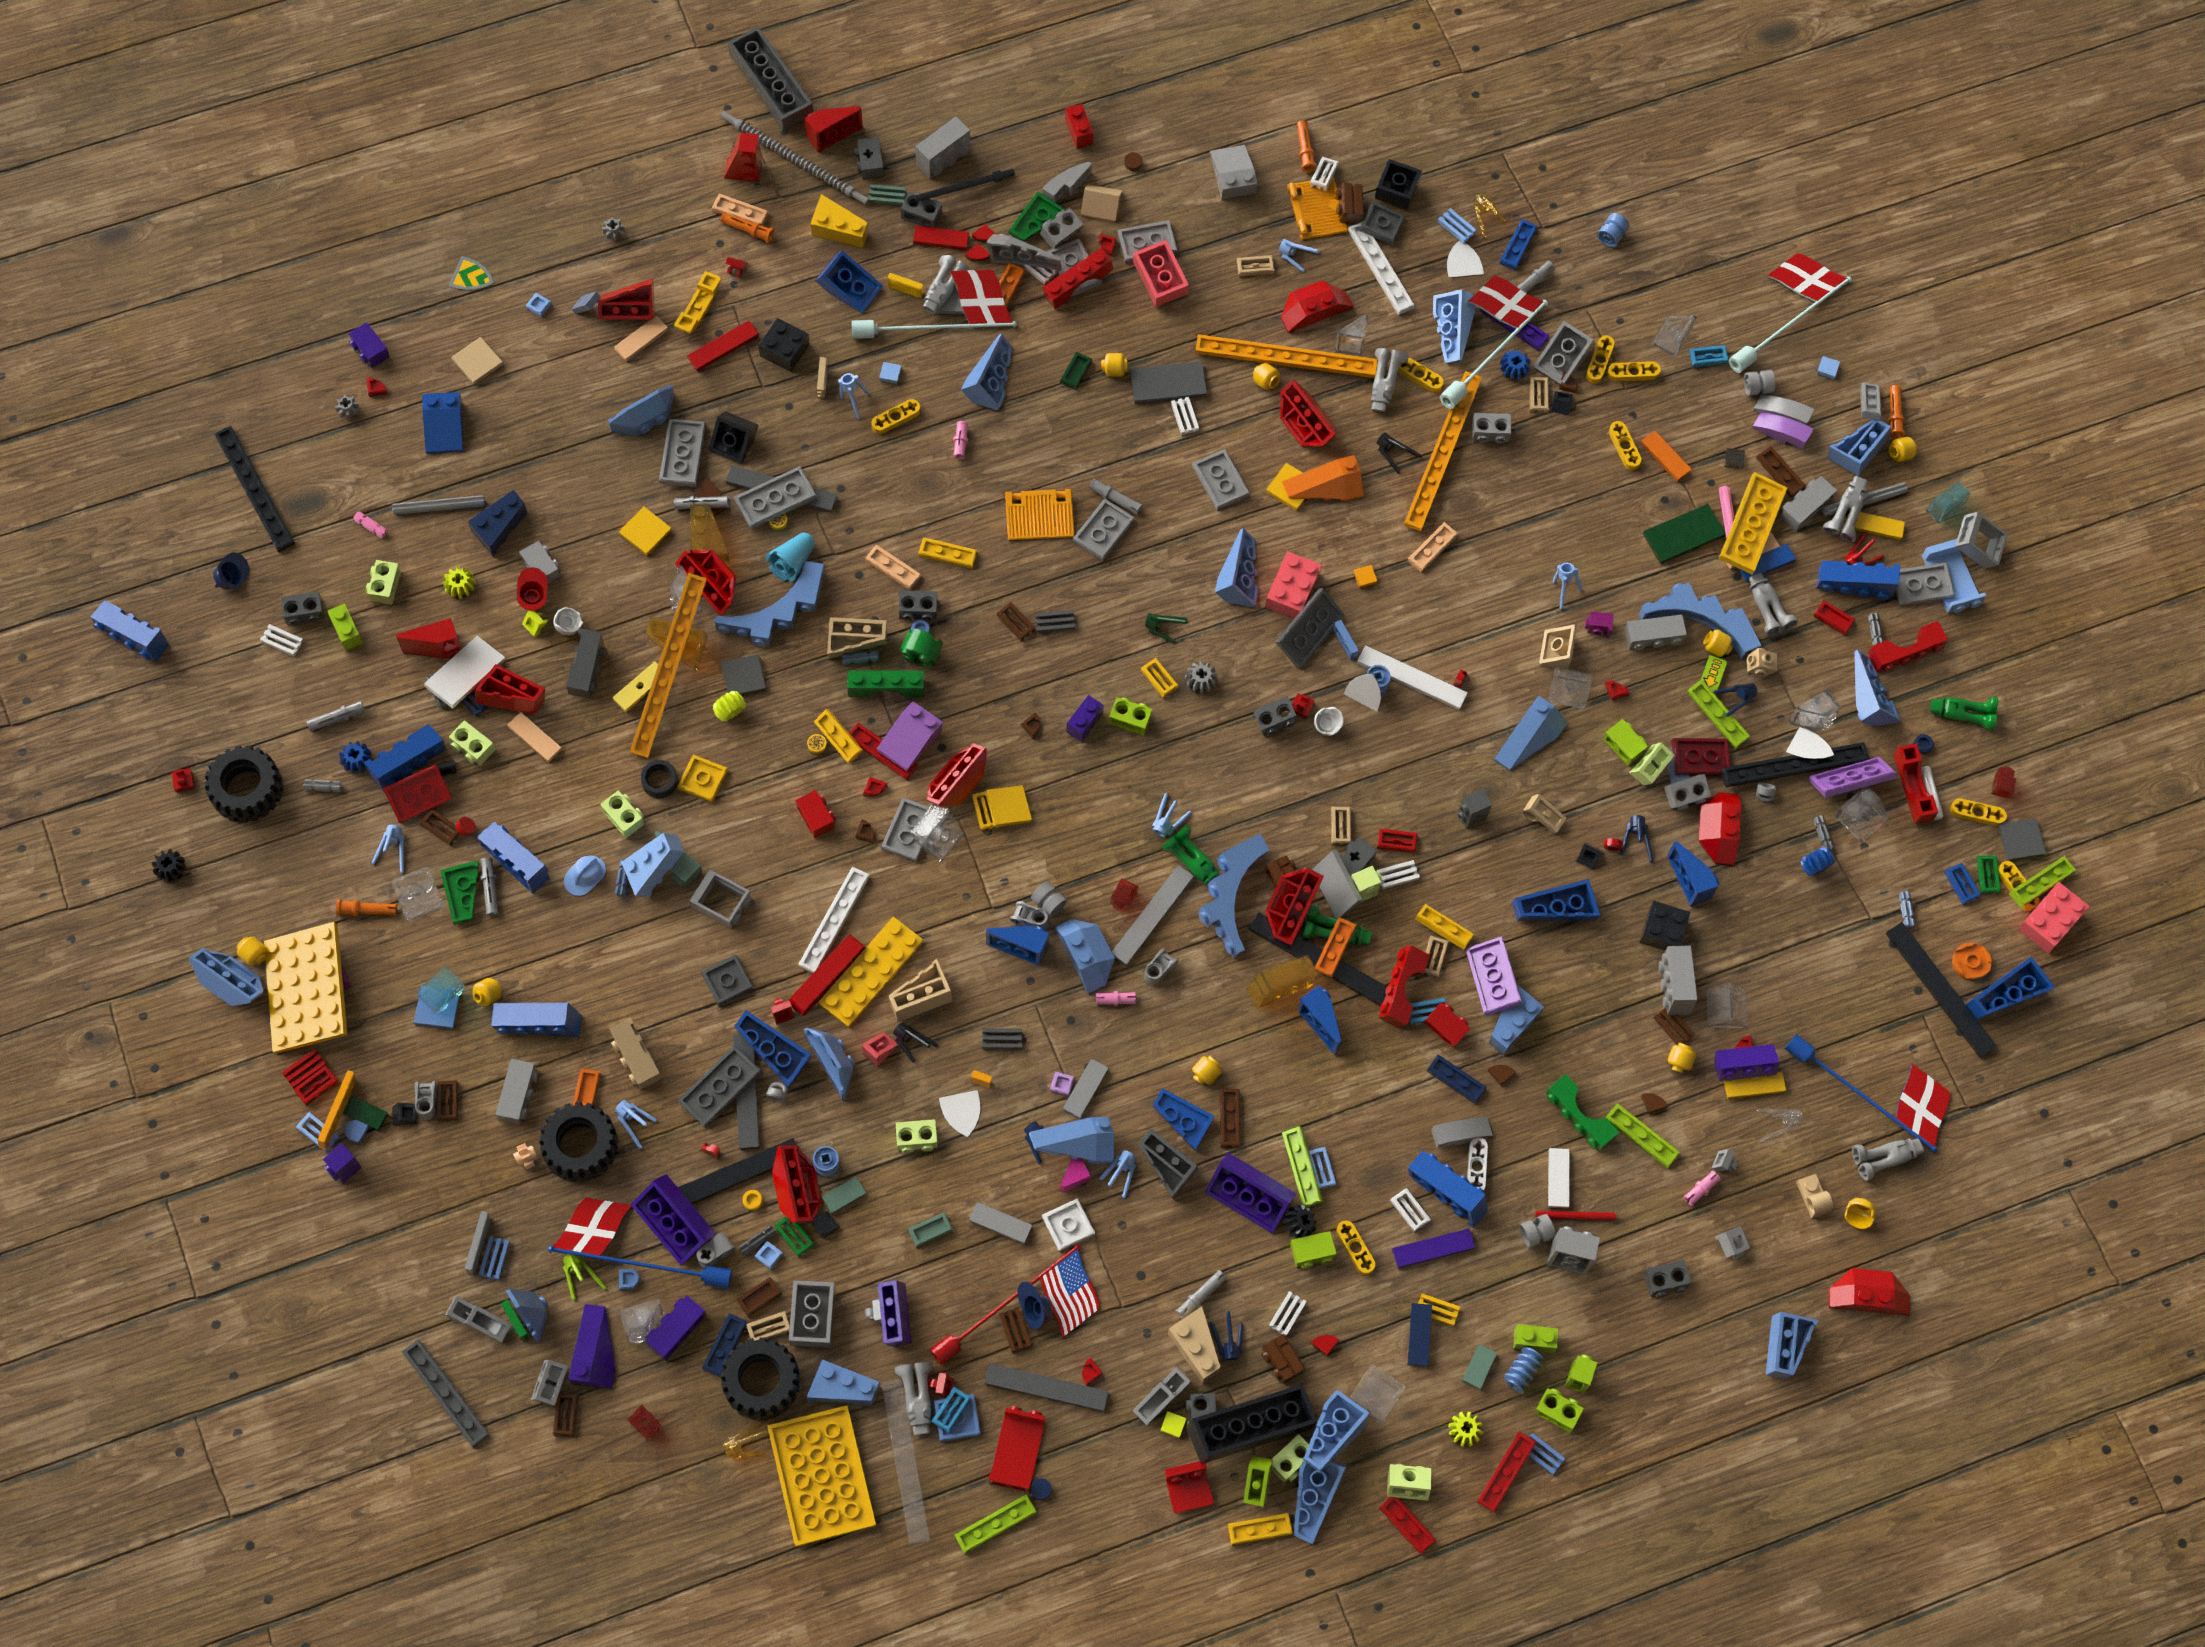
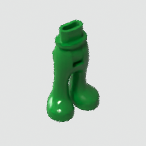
(1955, 710)
(1201, 865)
(1359, 936)

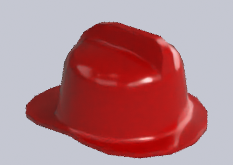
(532, 589)

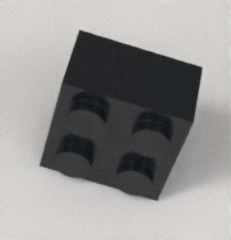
(1398, 184)
(784, 344)
(1664, 926)

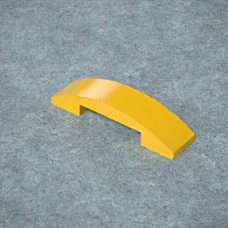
(699, 303)

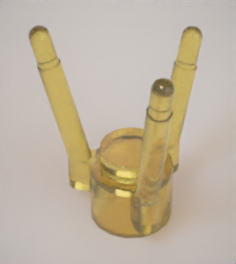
(1483, 203)
(733, 1444)

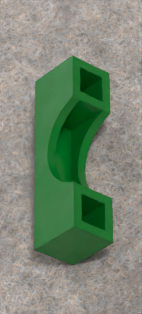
(868, 682)
(1597, 1131)

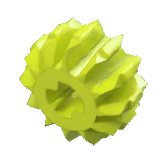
(466, 582)
(729, 706)
(1457, 1427)

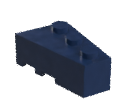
(498, 521)

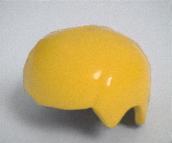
(1860, 1213)

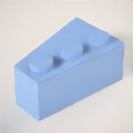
(651, 862)

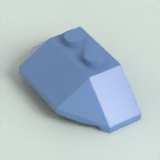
(644, 413)
(1087, 952)
(226, 977)
(832, 1058)

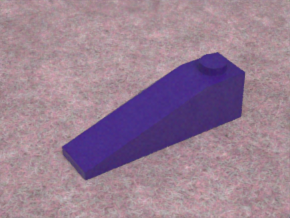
(593, 1354)

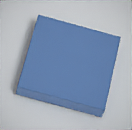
(443, 1019)
(966, 1425)

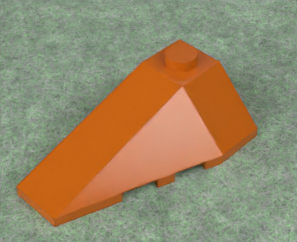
(1333, 480)

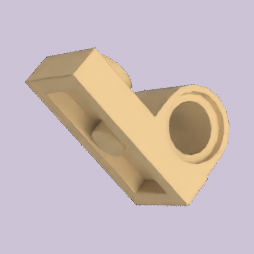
(1541, 810)
(1816, 1200)

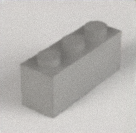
(1807, 503)
(1655, 632)
(516, 1092)

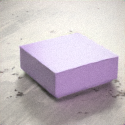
(1062, 1084)

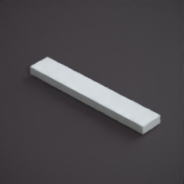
(1382, 270)
(1414, 678)
(834, 920)

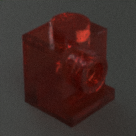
(2004, 782)
(1124, 894)
(638, 1417)

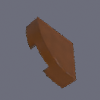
(1570, 385)
(1031, 725)
(865, 832)
(1501, 1073)
(1653, 1102)

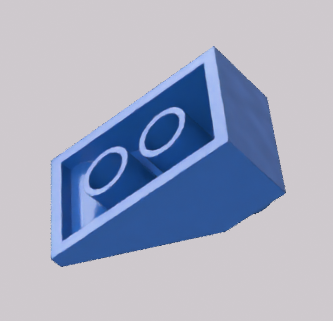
(849, 282)
(443, 422)
(1693, 875)
(1022, 942)
(1319, 1014)

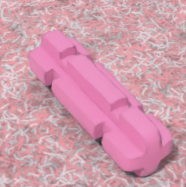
(370, 524)

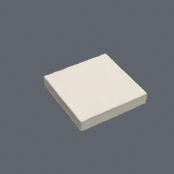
(1068, 1225)

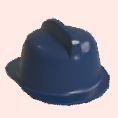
(231, 571)
(1035, 1305)

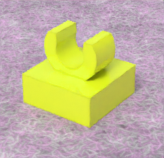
(534, 622)

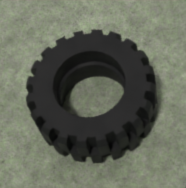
(234, 763)
(574, 1117)
(760, 1405)

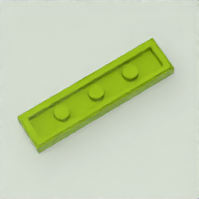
(1716, 713)
(2042, 882)
(1642, 1136)
(1302, 1167)
(995, 1524)

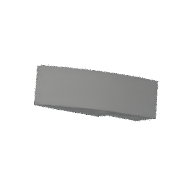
(1067, 181)
(1784, 407)
(1461, 1131)
(477, 1319)
(1162, 1395)

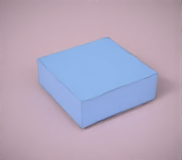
(538, 305)
(1828, 367)
(890, 372)
(768, 1255)

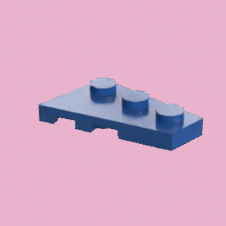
(1183, 1117)

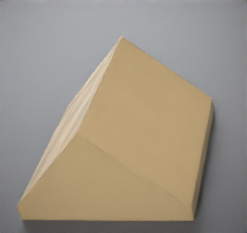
(1100, 203)
(1558, 646)

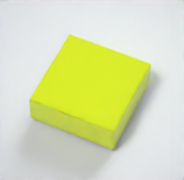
(1173, 1424)

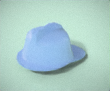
(584, 875)

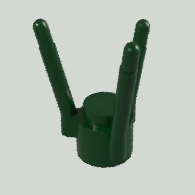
(1155, 621)

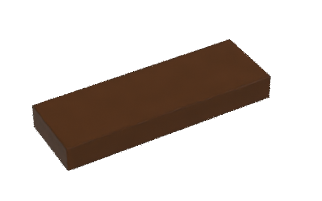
(1780, 471)
(1229, 1118)

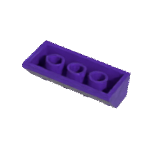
(1250, 1192)
(673, 1219)

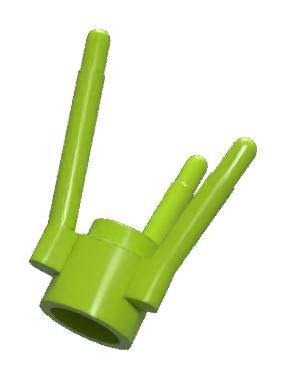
(574, 1265)

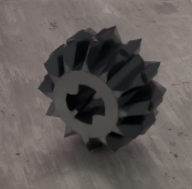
(170, 860)
(1299, 1221)

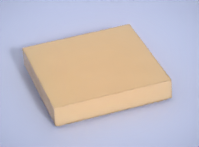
(477, 361)

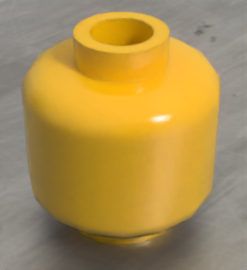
(1115, 364)
(1266, 376)
(1902, 449)
(1718, 643)
(251, 951)
(487, 992)
(1682, 1057)
(1206, 1070)

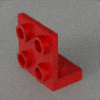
(1188, 1487)

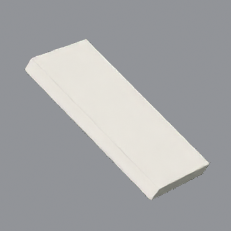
(464, 672)

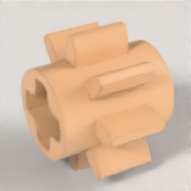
(525, 1156)

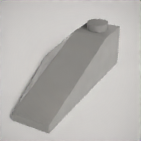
(1009, 249)

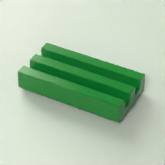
(1989, 889)
(804, 1248)
(515, 1320)

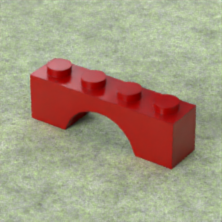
(1092, 267)
(1888, 655)
(1909, 768)
(1396, 1008)

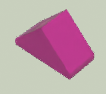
(1075, 1175)

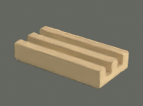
(1255, 268)
(822, 377)
(1539, 408)
(1340, 840)
(1430, 971)
(766, 1320)

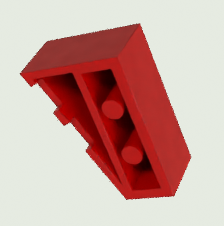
(745, 159)
(629, 302)
(509, 691)

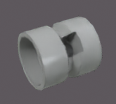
(1762, 382)
(1047, 897)
(1536, 1231)

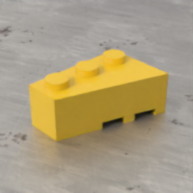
(838, 224)

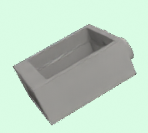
(1967, 535)
(704, 889)

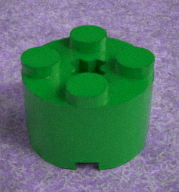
(921, 647)

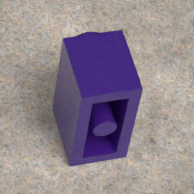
(368, 345)
(1084, 718)
(341, 1164)

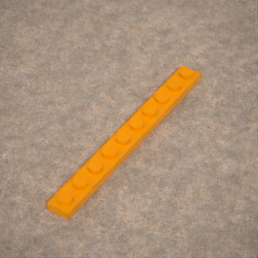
(1286, 356)
(1441, 456)
(668, 665)

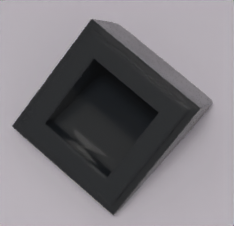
(1562, 403)
(447, 767)
(1589, 855)
(404, 1114)
(824, 1224)

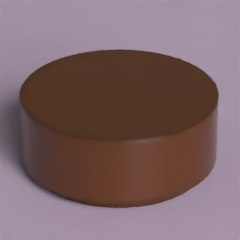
(1133, 161)

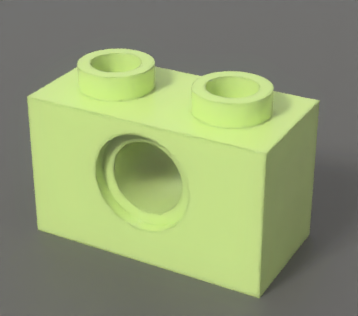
(1418, 1486)

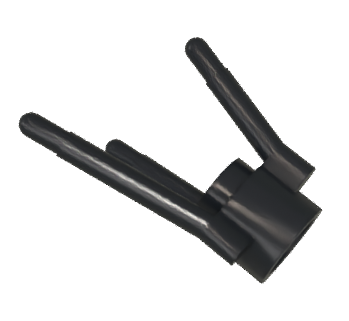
(1387, 442)
(906, 1033)

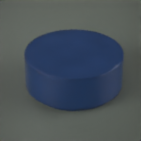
(1924, 743)
(1040, 1489)

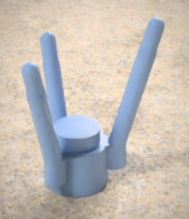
(1289, 248)
(849, 383)
(1566, 573)
(1162, 827)
(392, 836)
(628, 1111)
(1123, 1162)

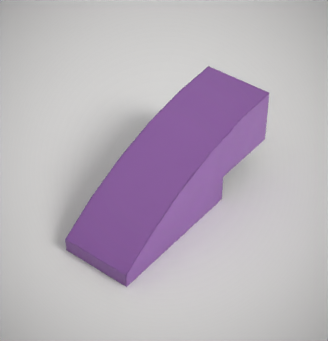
(1783, 429)

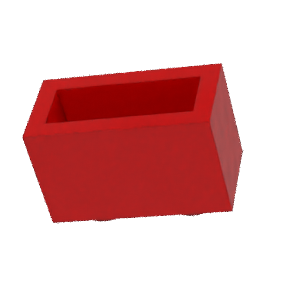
(1079, 126)
(815, 813)
(1447, 1024)

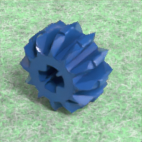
(1515, 364)
(348, 753)
(1817, 861)

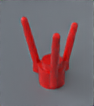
(1853, 558)

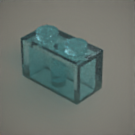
(1948, 502)
(441, 989)

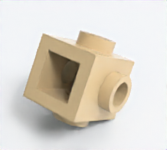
(1761, 662)

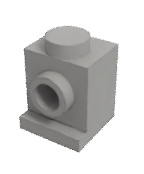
(1733, 1242)

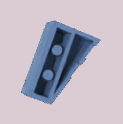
(1861, 447)
(1515, 1022)
(1787, 1342)
(841, 1385)

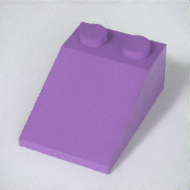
(910, 736)

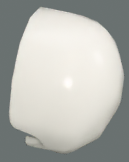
(567, 621)
(1328, 721)

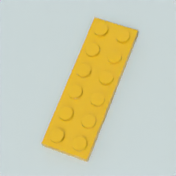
(1753, 523)
(870, 972)

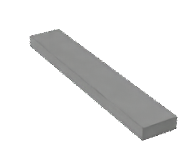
(1152, 915)

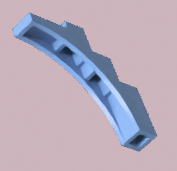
(1707, 612)
(760, 625)
(1224, 888)

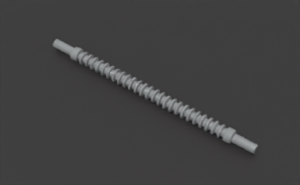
(849, 190)

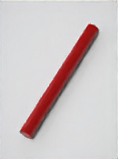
(1578, 1215)

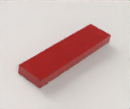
(722, 345)
(869, 742)
(1506, 1472)

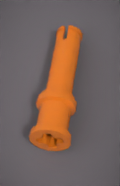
(1306, 153)
(754, 229)
(1896, 419)
(355, 908)

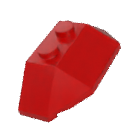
(1313, 305)
(1305, 417)
(720, 579)
(958, 777)
(1720, 827)
(1291, 902)
(796, 1184)
(1870, 1292)

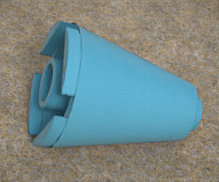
(790, 557)

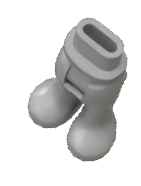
(939, 292)
(1384, 387)
(1852, 499)
(1766, 596)
(1896, 1152)
(917, 1407)

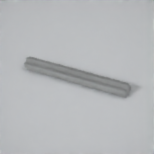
(1870, 497)
(437, 505)

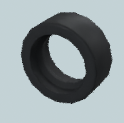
(661, 792)

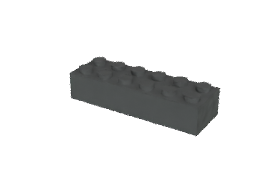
(770, 78)

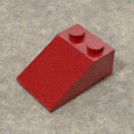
(832, 125)
(431, 640)

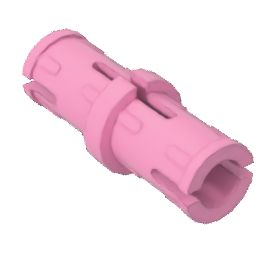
(960, 440)
(1115, 998)
(1702, 1188)

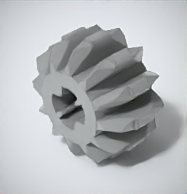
(1208, 677)

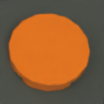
(1972, 961)

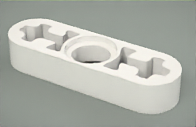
(1483, 1153)

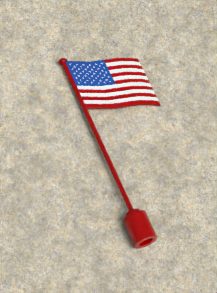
(1065, 1286)

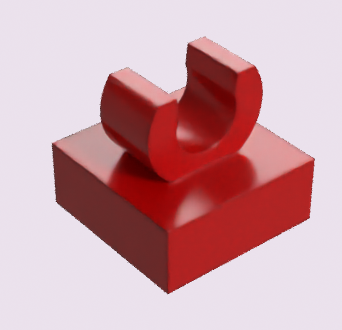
(737, 264)
(1302, 705)
(182, 780)
(782, 1011)
(942, 1385)

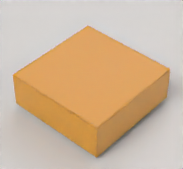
(1365, 576)
(981, 1079)

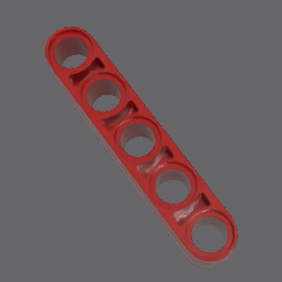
(826, 975)

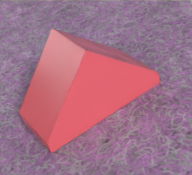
(879, 1048)

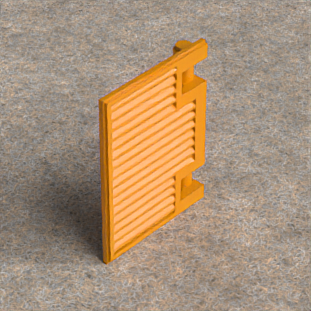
(1316, 209)
(1039, 515)

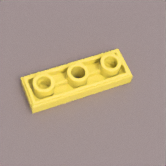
(631, 694)

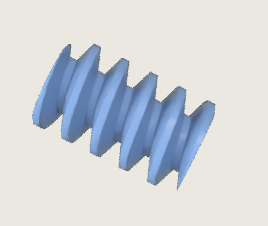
(1522, 1369)

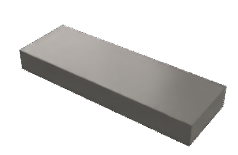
(1870, 401)
(1085, 1088)
(1000, 1223)
(477, 1243)

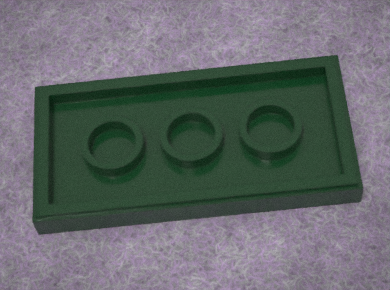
(1684, 533)

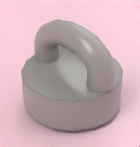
(1767, 790)
(776, 1094)

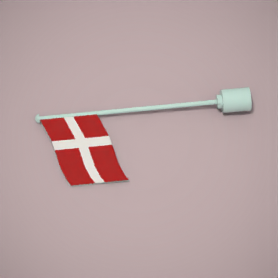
(1806, 279)
(979, 299)
(1507, 305)

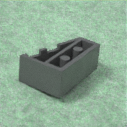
(586, 664)
(1169, 1163)

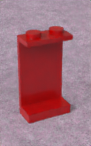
(1017, 1449)

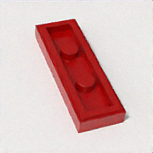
(940, 237)
(1407, 1524)

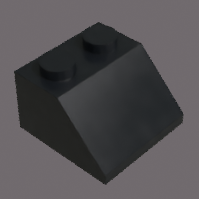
(732, 436)

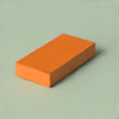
(587, 1086)

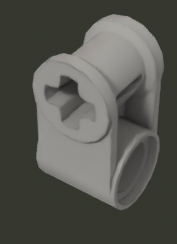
(1026, 915)
(1162, 965)
(426, 1096)
(716, 1248)

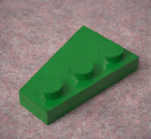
(1034, 216)
(460, 890)

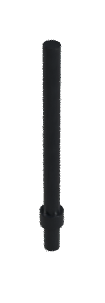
(995, 176)

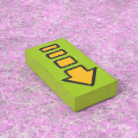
(1713, 672)

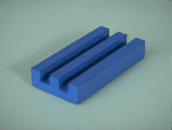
(1948, 872)

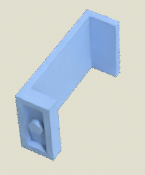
(1963, 585)

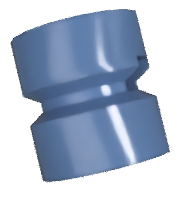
(1613, 230)
(1382, 677)
(826, 1161)

